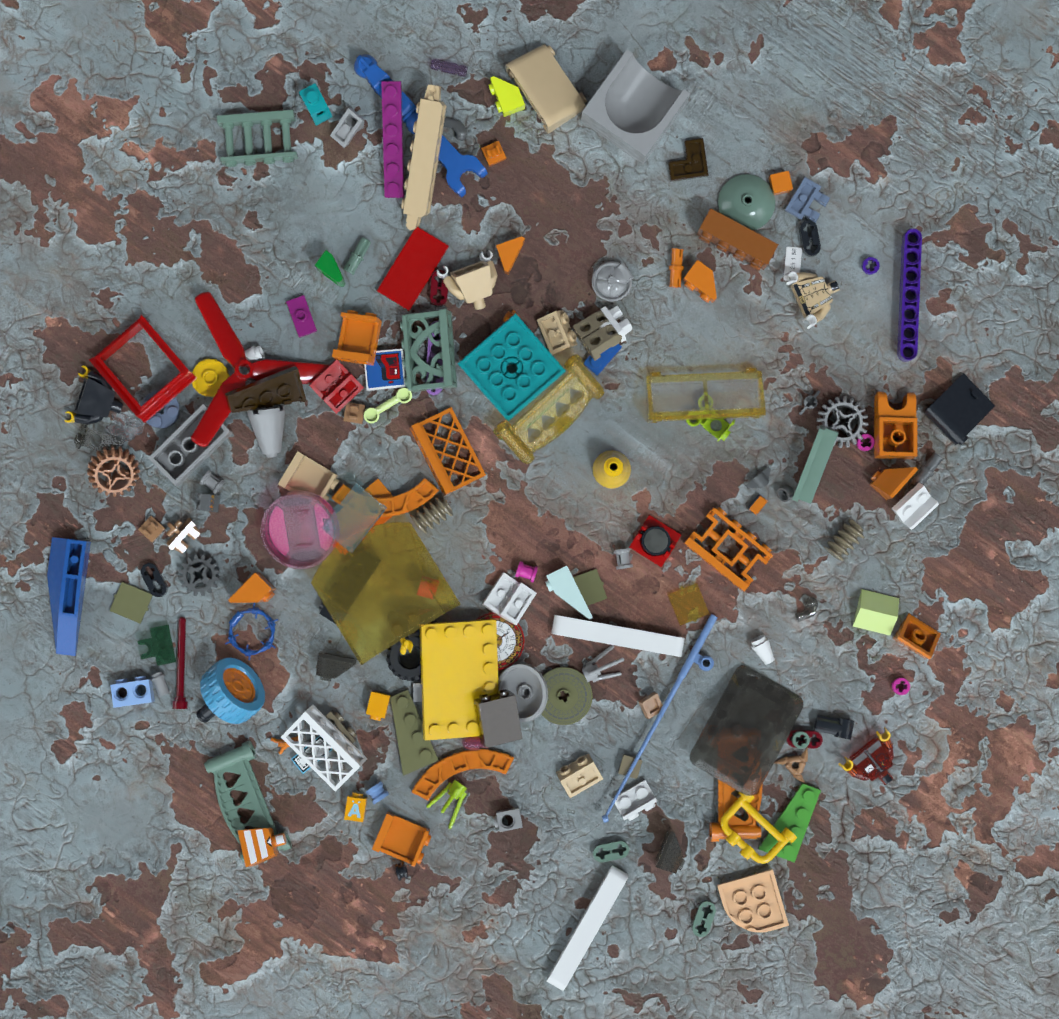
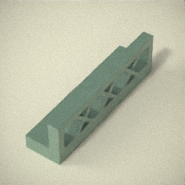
(815, 464)

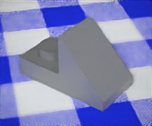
(347, 127)

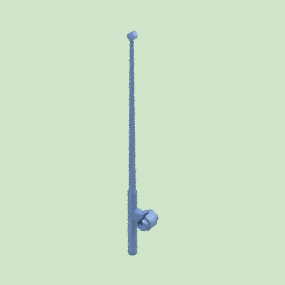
(692, 657)

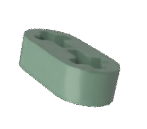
(612, 855)
(699, 917)

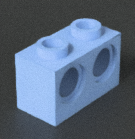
(133, 696)

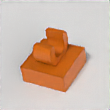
(493, 153)

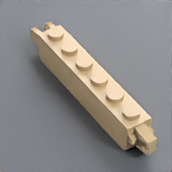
(425, 156)

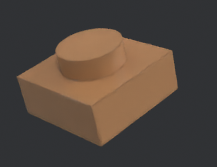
(651, 705)

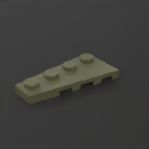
(413, 749)

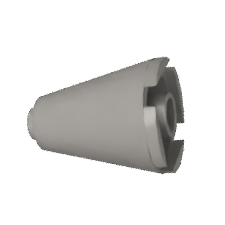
(268, 428)

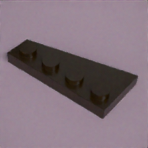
(272, 390)

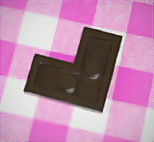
(695, 164)

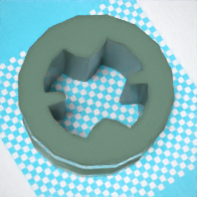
(798, 734)

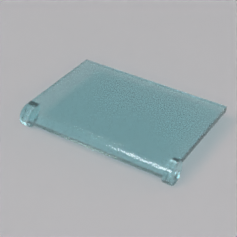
(353, 518)

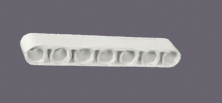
(617, 635)
(587, 928)

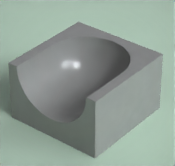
(633, 108)

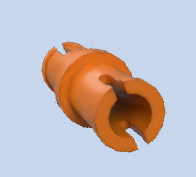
(676, 268)

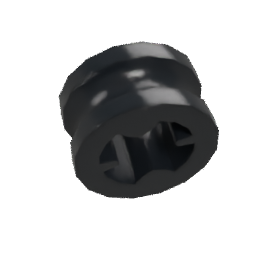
(401, 871)

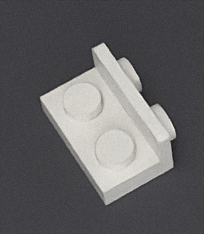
(915, 506)
(635, 800)

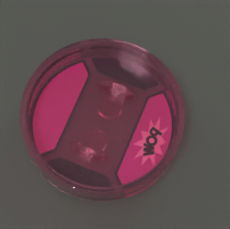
(294, 530)

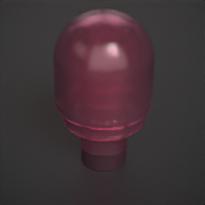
(472, 743)

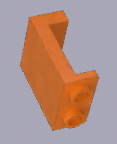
(358, 338)
(402, 839)

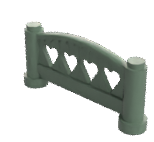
(238, 762)

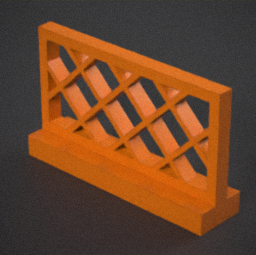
(432, 458)

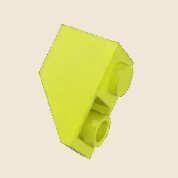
(508, 96)

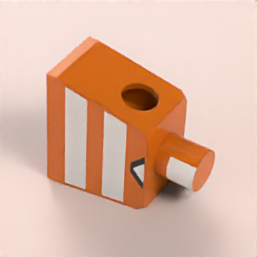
(259, 845)

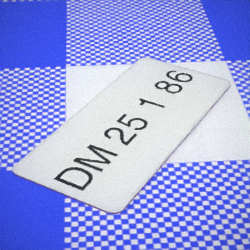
(792, 261)

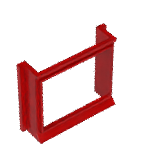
(162, 397)

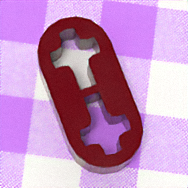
(434, 290)
(810, 734)

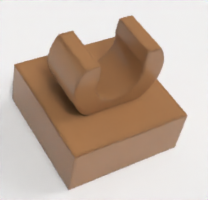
(354, 413)
(152, 529)

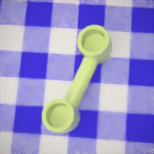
(402, 395)

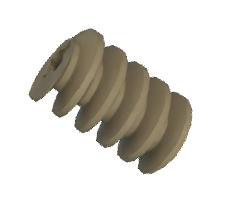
(432, 515)
(845, 540)

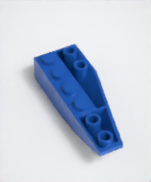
(66, 590)

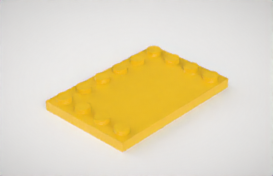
(456, 668)

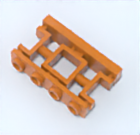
(719, 560)

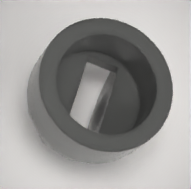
(785, 493)

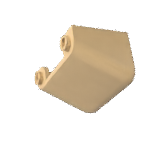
(546, 87)

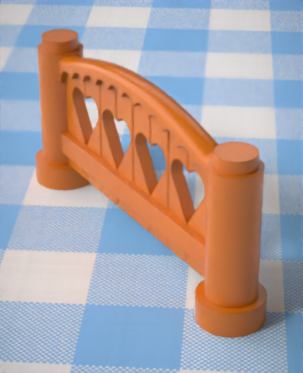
(745, 829)

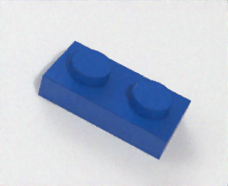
(598, 365)

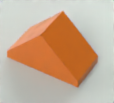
(509, 251)

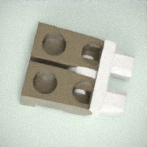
(602, 331)

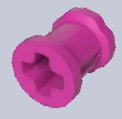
(526, 571)

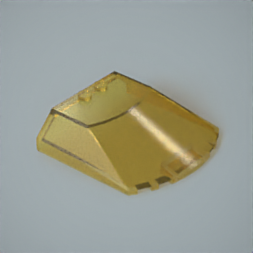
(382, 589)

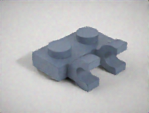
(803, 198)

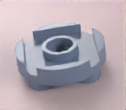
(170, 414)

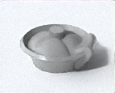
(612, 281)

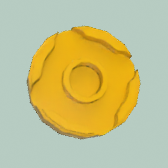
(209, 376)

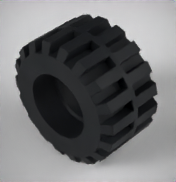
(397, 667)

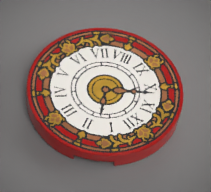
(509, 640)

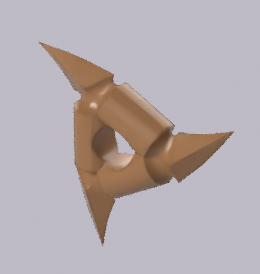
(799, 759)

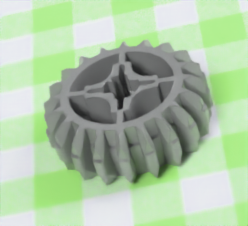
(847, 429)

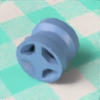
(377, 792)

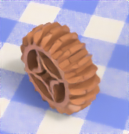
(126, 476)

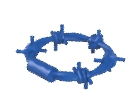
(237, 617)

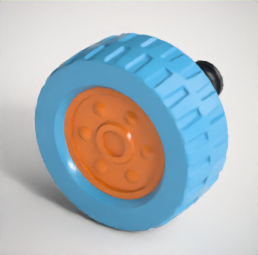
(230, 692)

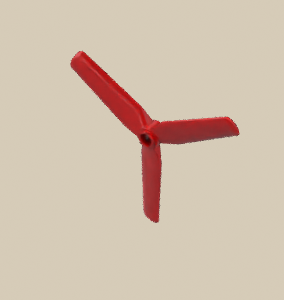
(234, 353)

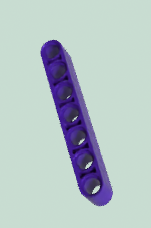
(914, 287)

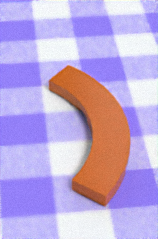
(401, 503)
(458, 763)

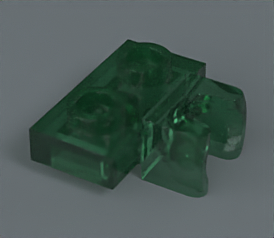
(159, 645)

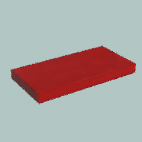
(413, 268)

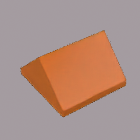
(917, 636)

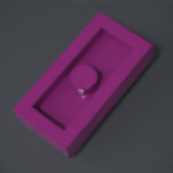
(301, 316)

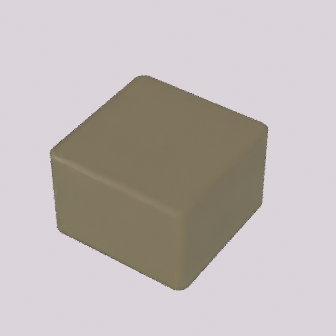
(625, 764)

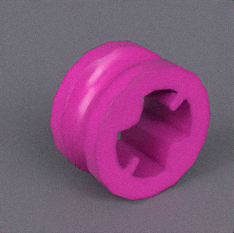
(866, 448)
(897, 681)

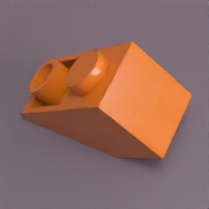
(702, 280)

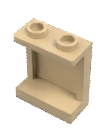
(308, 476)

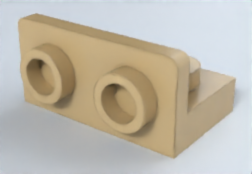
(557, 331)
(579, 775)

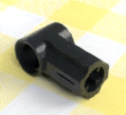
(838, 727)

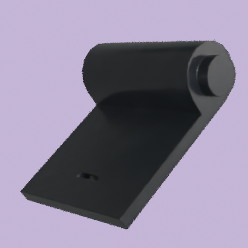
(959, 409)

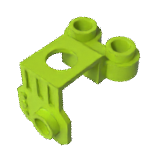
(722, 434)

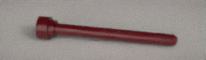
(179, 701)

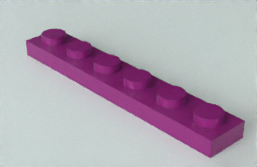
(392, 139)

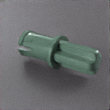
(357, 256)

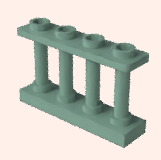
(247, 121)

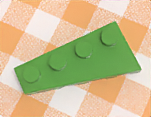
(796, 819)

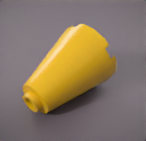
(605, 475)

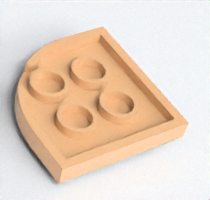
(754, 902)

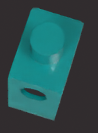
(315, 104)

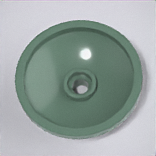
(750, 215)

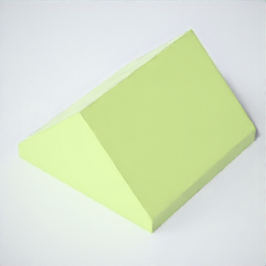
(876, 612)

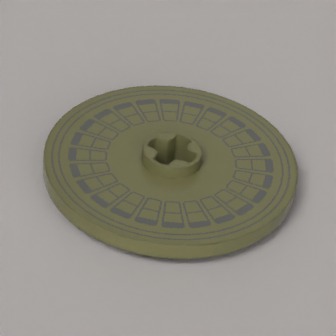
(577, 702)

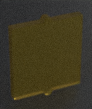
(688, 604)

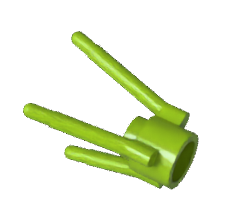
(456, 791)

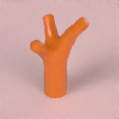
(281, 743)

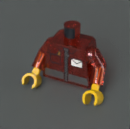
(872, 760)

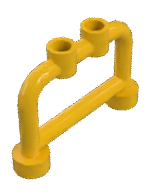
(747, 851)

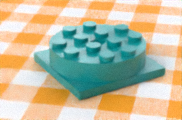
(511, 345)

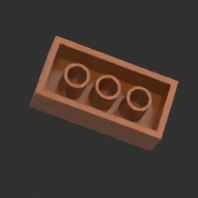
(737, 240)

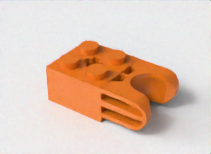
(895, 422)

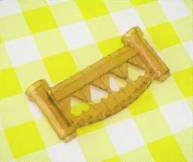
(517, 434)

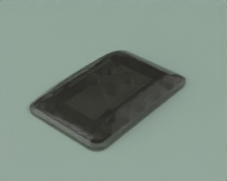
(746, 730)

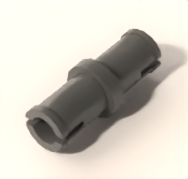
(927, 470)

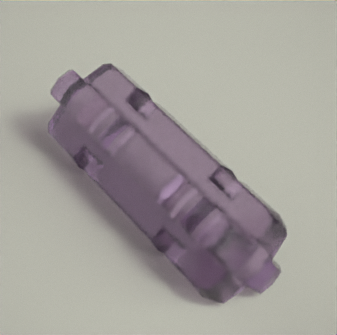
(448, 67)

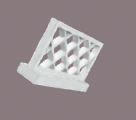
(332, 739)

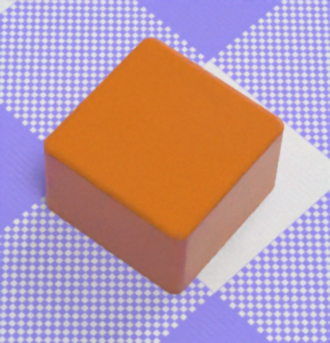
(780, 183)

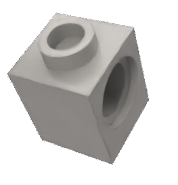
(515, 813)

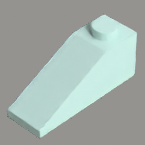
(565, 587)

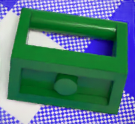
(328, 267)

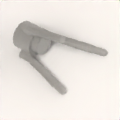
(592, 671)

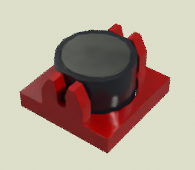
(655, 541)

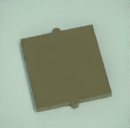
(590, 587)
(131, 602)

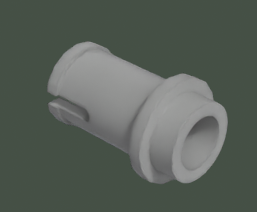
(160, 683)

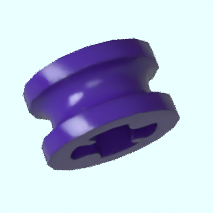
(875, 269)

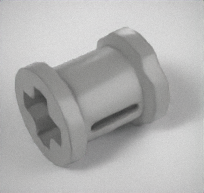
(212, 482)
(623, 558)

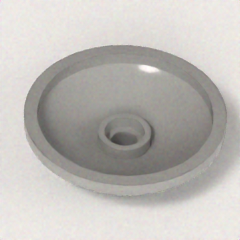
(520, 679)

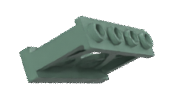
(448, 369)

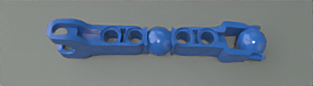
(449, 157)

